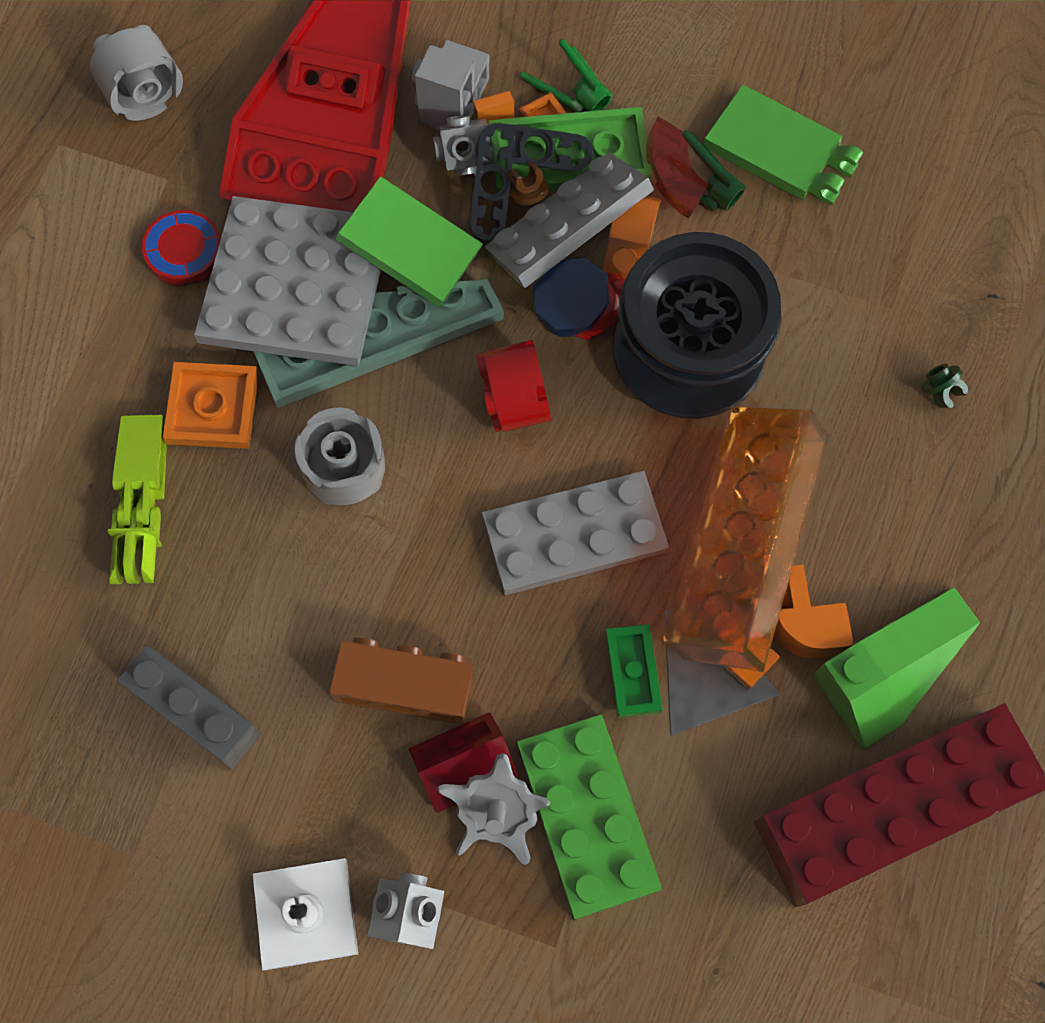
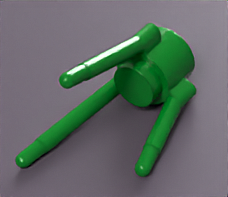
(589, 90)

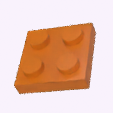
(211, 405)

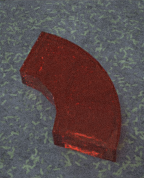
(672, 168)

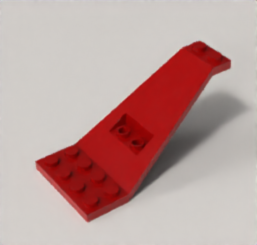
(317, 140)

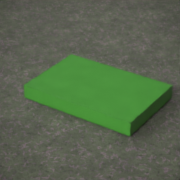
(409, 241)

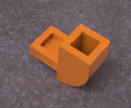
(631, 236)
(810, 629)

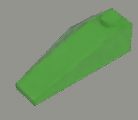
(892, 669)

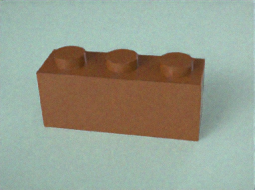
(402, 680)

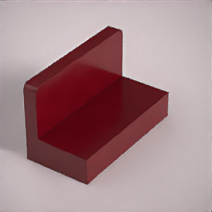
(458, 756)

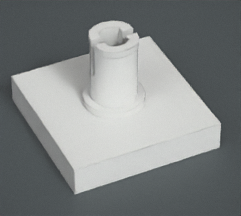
(305, 914)

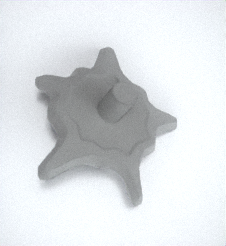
(496, 808)

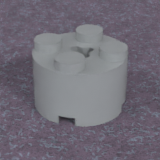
(135, 72)
(345, 479)

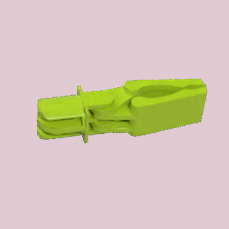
(141, 477)

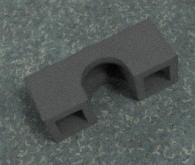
(189, 706)

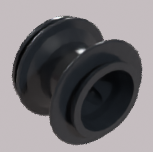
(703, 279)

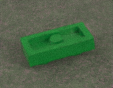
(633, 671)

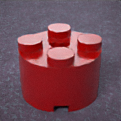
(513, 386)

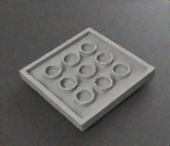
(288, 284)

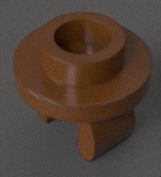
(528, 189)

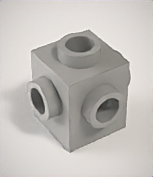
(460, 129)
(406, 911)

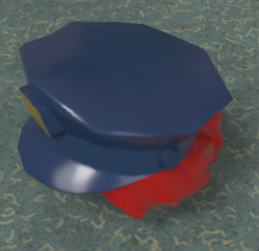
(577, 298)

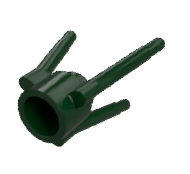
(723, 186)

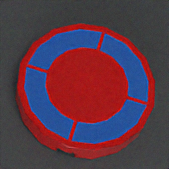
(181, 247)

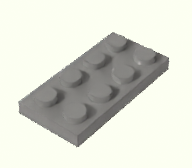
(568, 218)
(574, 532)

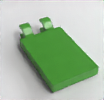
(782, 146)

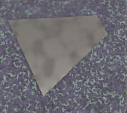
(707, 691)

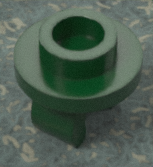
(941, 380)

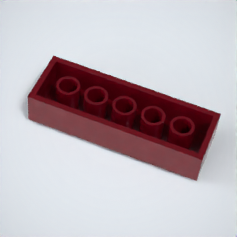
(900, 805)

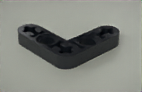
(515, 154)

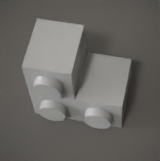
(449, 82)

